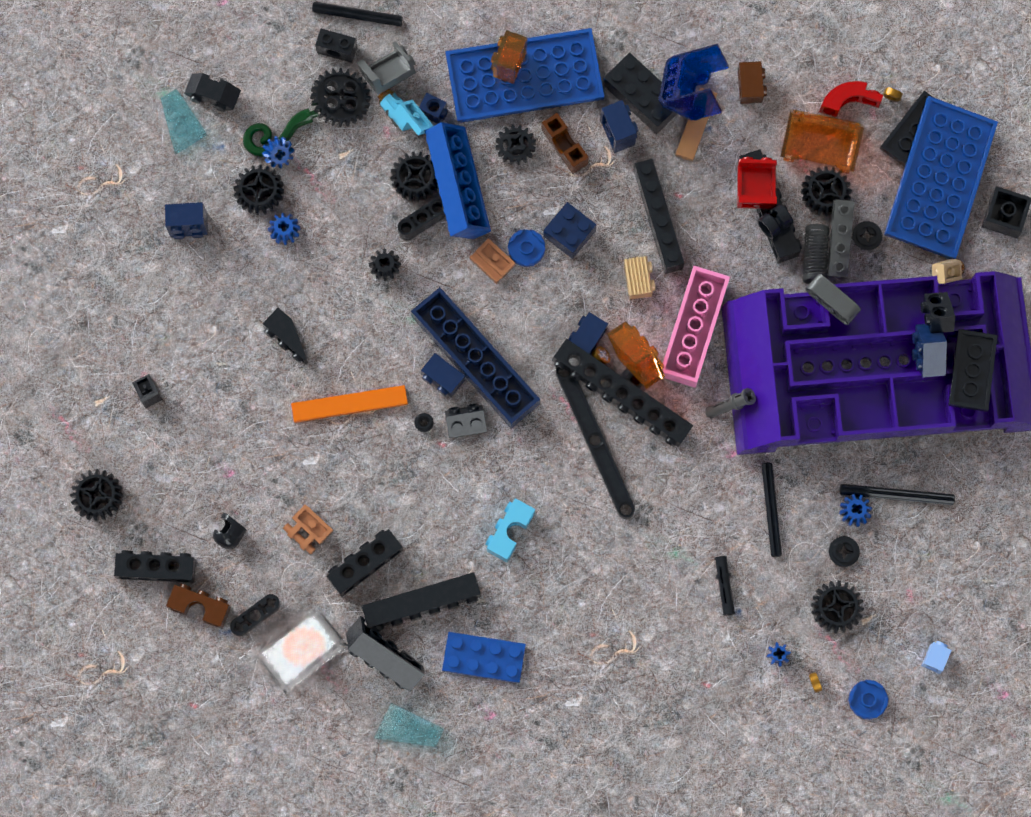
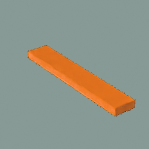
(349, 404)

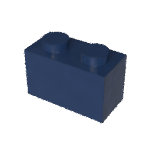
(589, 332)
(442, 375)

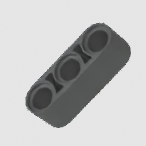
(833, 299)

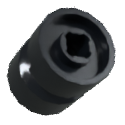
(775, 221)

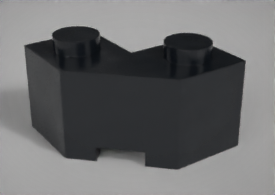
(220, 94)

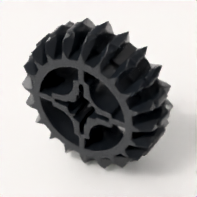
(812, 181)
(242, 187)
(405, 187)
(94, 502)
(838, 614)

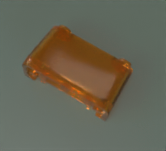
(822, 140)

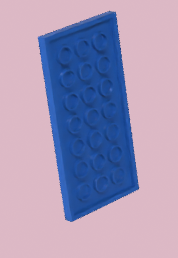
(554, 73)
(941, 178)

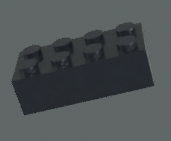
(640, 91)

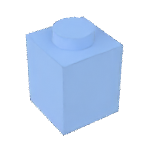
(936, 657)

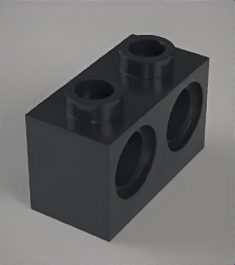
(938, 312)

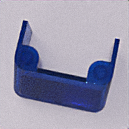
(682, 76)

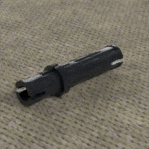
(724, 585)

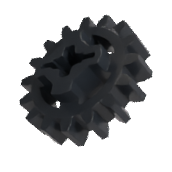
(521, 150)

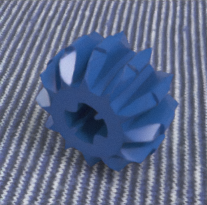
(272, 150)
(291, 230)
(855, 517)

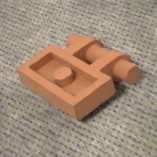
(310, 523)

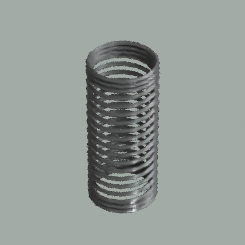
(818, 252)

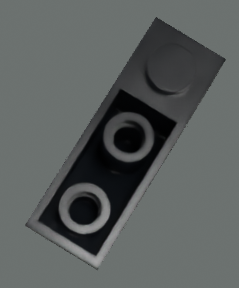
(283, 329)

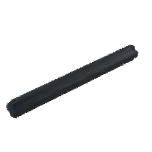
(897, 494)

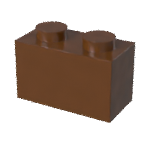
(751, 82)

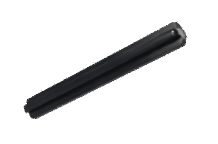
(358, 14)
(771, 509)

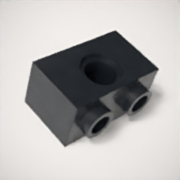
(336, 45)

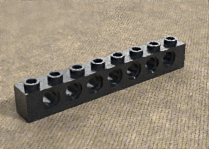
(633, 393)

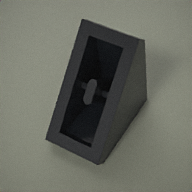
(147, 391)

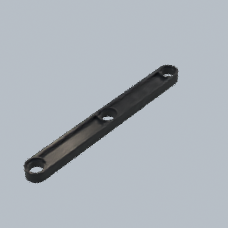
(600, 452)

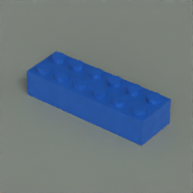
(457, 181)

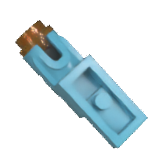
(404, 114)

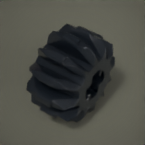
(392, 267)

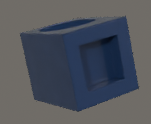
(431, 101)

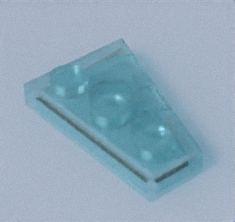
(181, 122)
(408, 727)

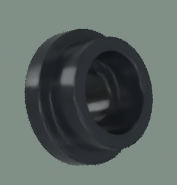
(424, 416)

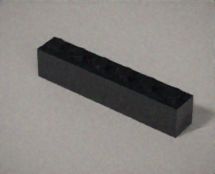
(658, 216)
(785, 245)
(422, 601)

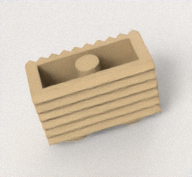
(638, 277)

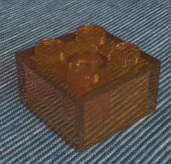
(509, 57)

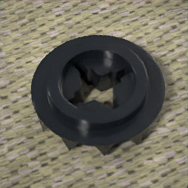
(872, 229)
(850, 545)

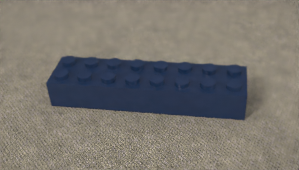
(475, 357)

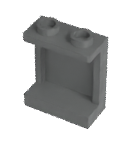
(388, 70)

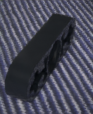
(270, 610)

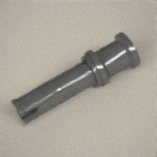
(736, 401)

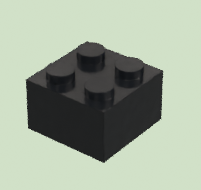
(1006, 212)

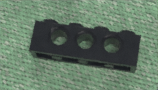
(376, 561)
(184, 574)

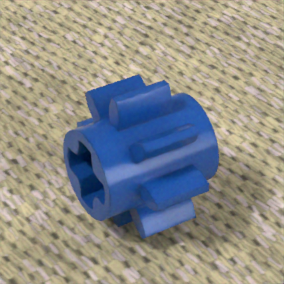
(781, 650)

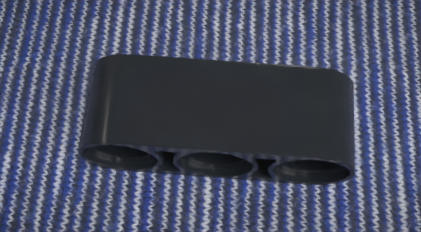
(418, 227)

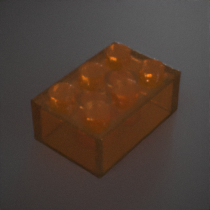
(636, 354)

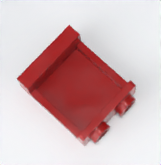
(756, 183)

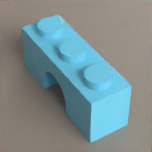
(516, 514)

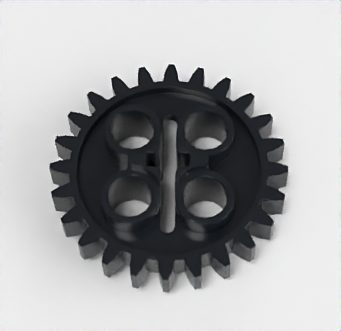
(340, 82)

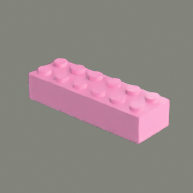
(694, 326)

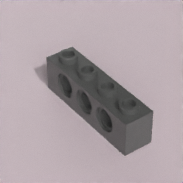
(840, 238)

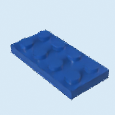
(484, 657)

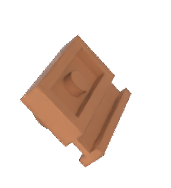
(492, 261)

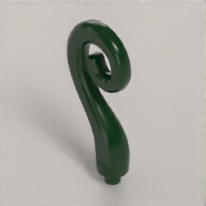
(299, 119)

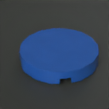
(526, 247)
(868, 699)

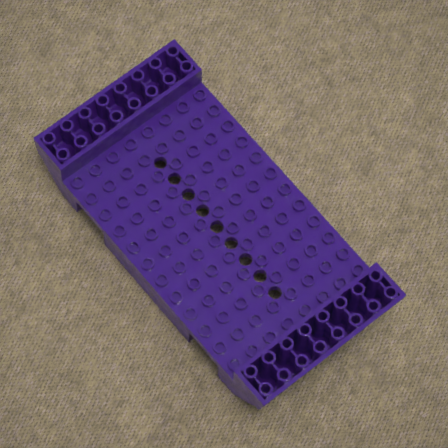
(777, 333)

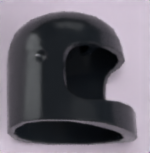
(230, 534)

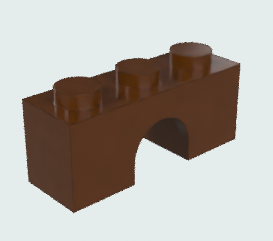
(568, 150)
(183, 598)

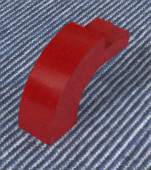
(849, 92)

